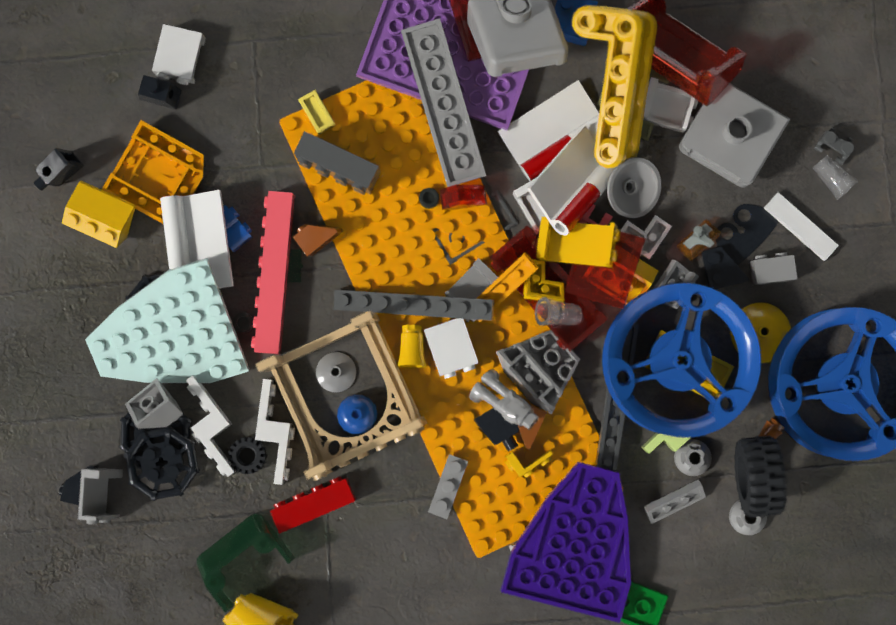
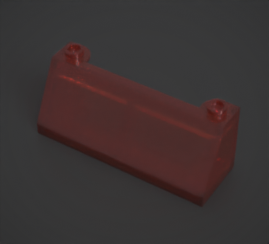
(688, 57)
(568, 335)

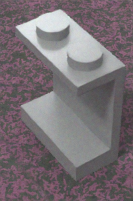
(473, 282)
(94, 495)

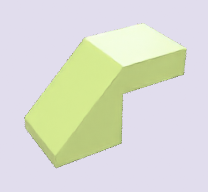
(673, 443)

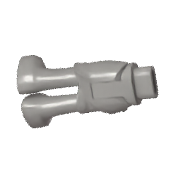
(512, 406)

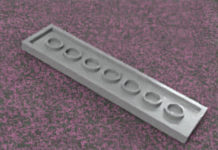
(443, 102)

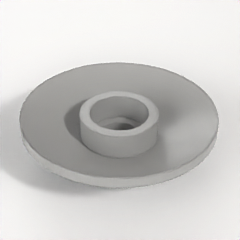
(346, 374)

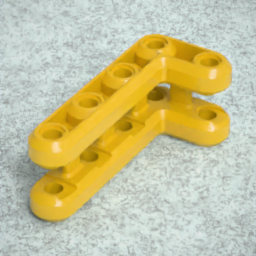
(626, 77)

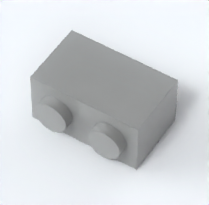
(773, 270)

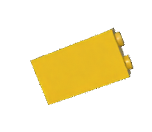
(583, 245)

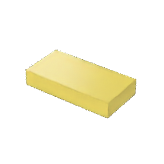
(316, 112)

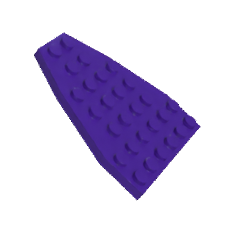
(576, 547)

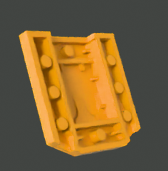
(155, 168)

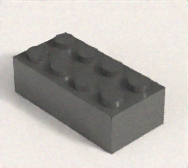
(337, 163)

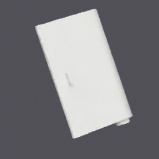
(197, 231)

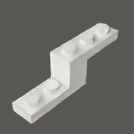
(210, 426)
(274, 431)

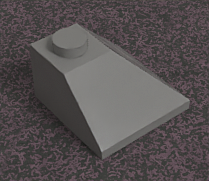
(153, 407)

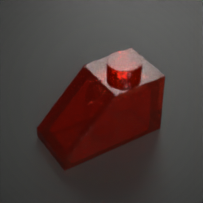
(463, 197)

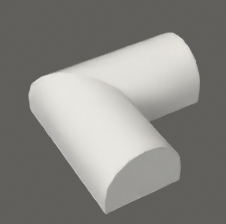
(653, 234)

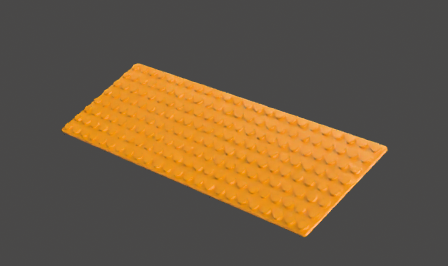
(393, 249)

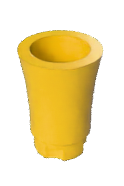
(412, 347)

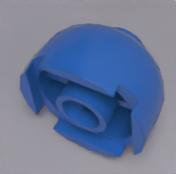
(357, 414)

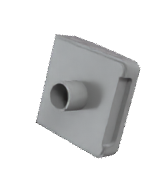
(516, 34)
(734, 135)

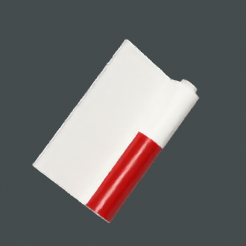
(548, 128)
(570, 183)

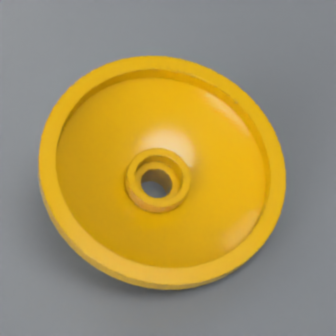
(773, 320)

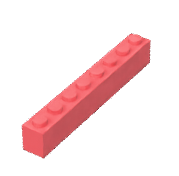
(274, 272)

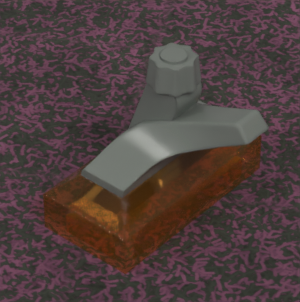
(698, 240)

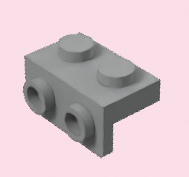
(675, 274)

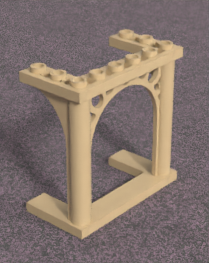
(319, 457)

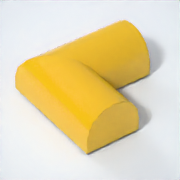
(537, 287)

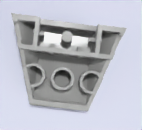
(539, 368)

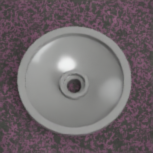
(642, 189)

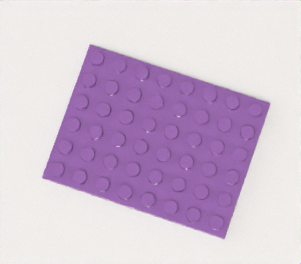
(388, 63)

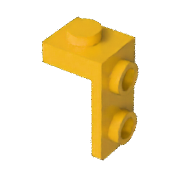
(514, 464)

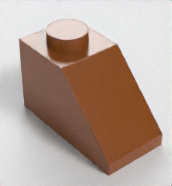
(315, 237)
(528, 436)

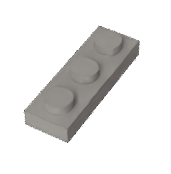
(448, 486)
(674, 501)

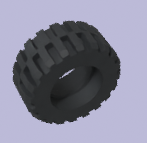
(760, 476)

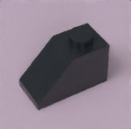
(71, 488)

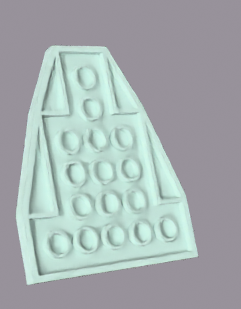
(170, 332)

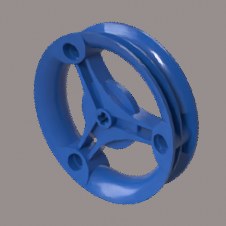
(696, 360)
(831, 383)

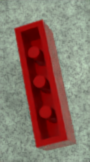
(312, 505)

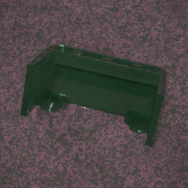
(252, 531)

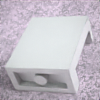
(177, 54)
(668, 106)
(529, 206)
(451, 347)

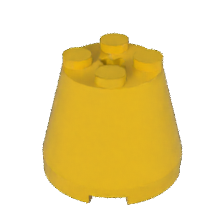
(259, 611)

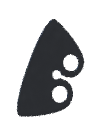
(756, 231)

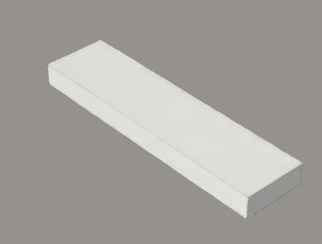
(801, 226)

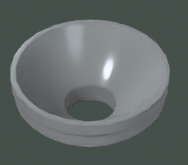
(682, 462)
(738, 522)

